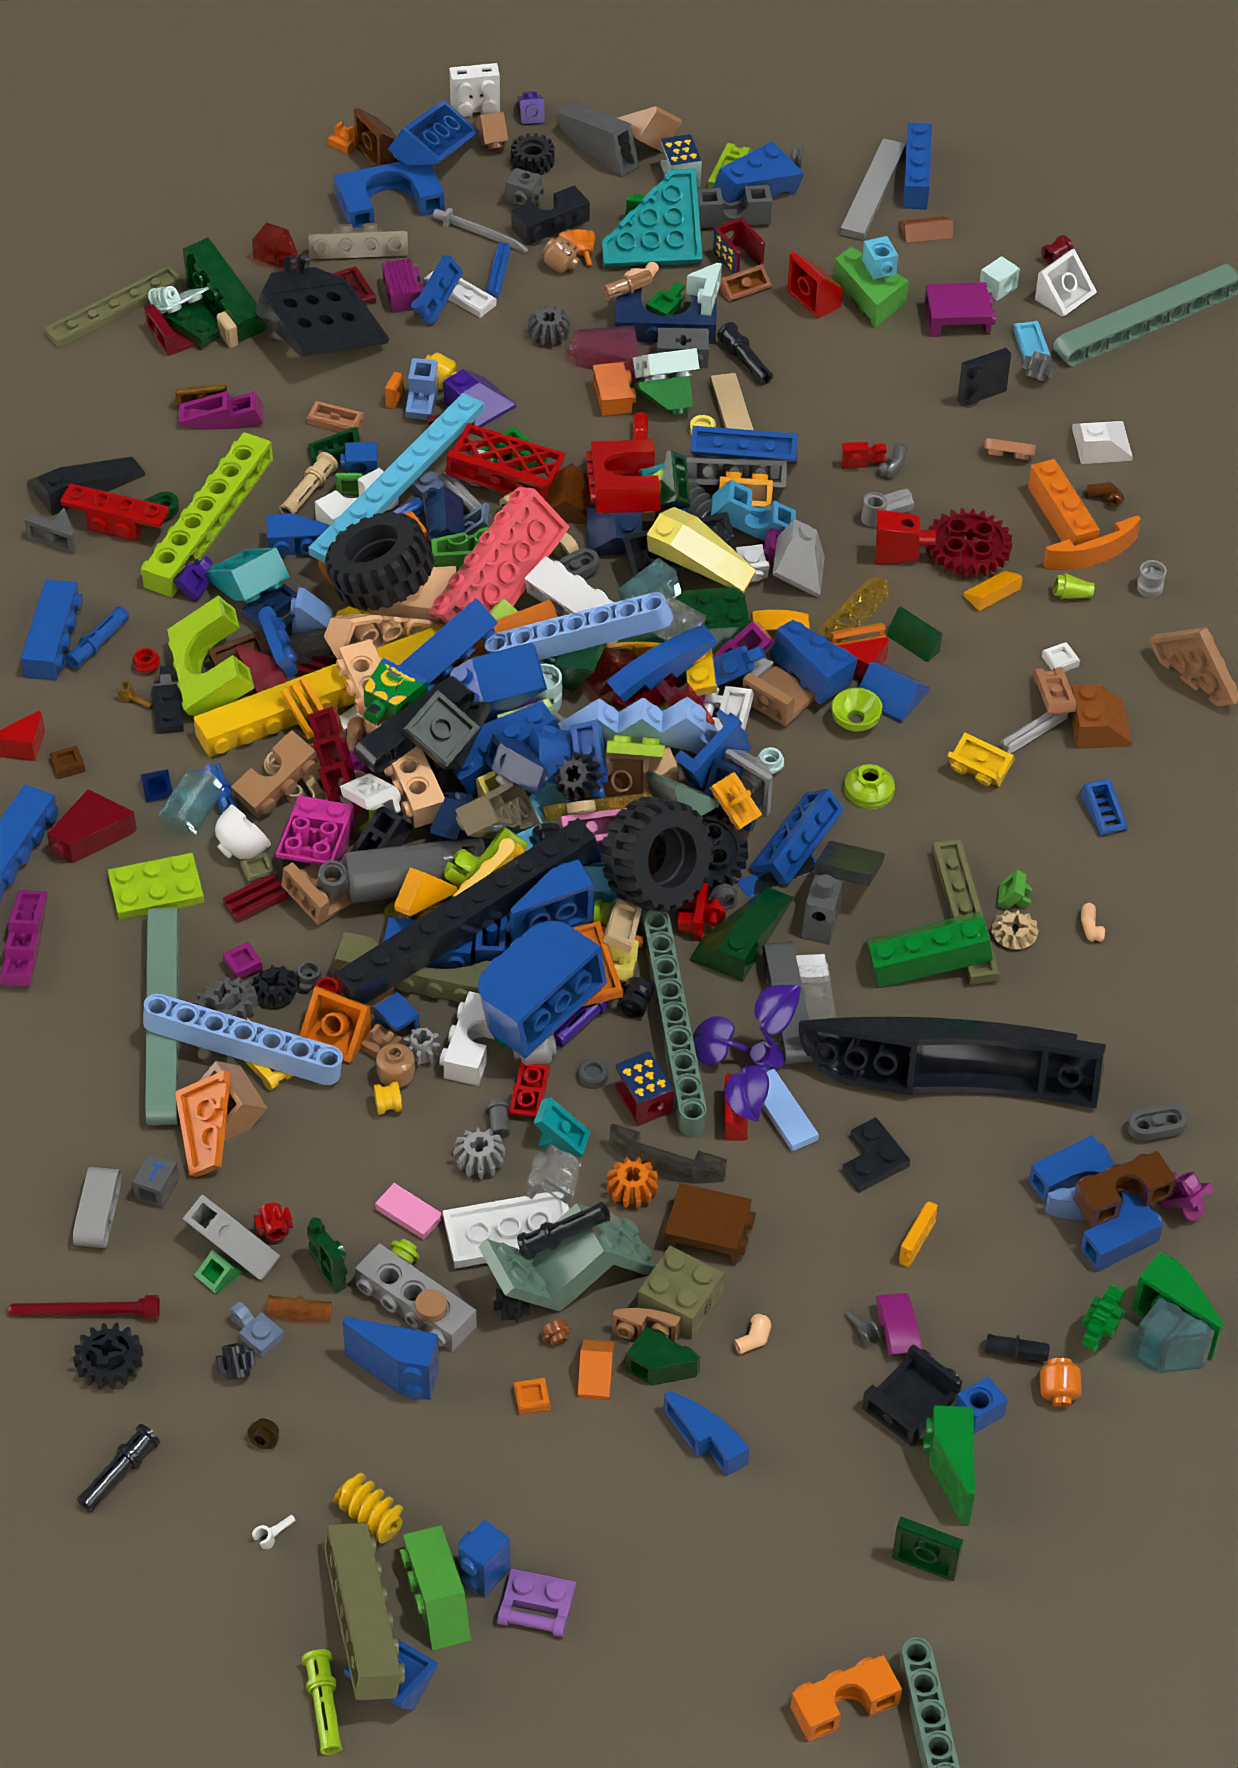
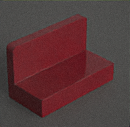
(168, 338)

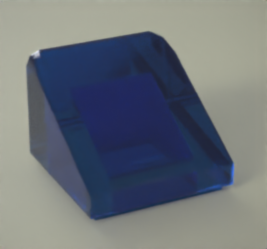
(156, 785)

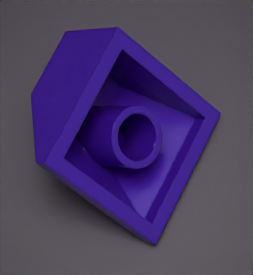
(478, 387)

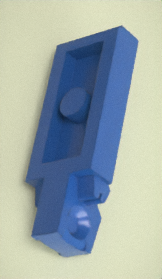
(736, 663)
(588, 739)

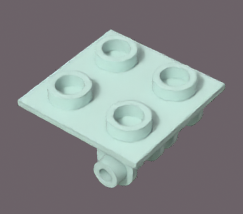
(168, 300)

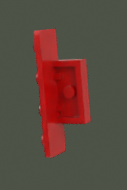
(113, 512)

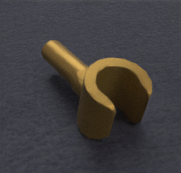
(128, 695)

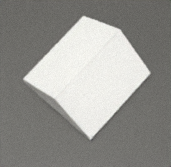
(1064, 284)

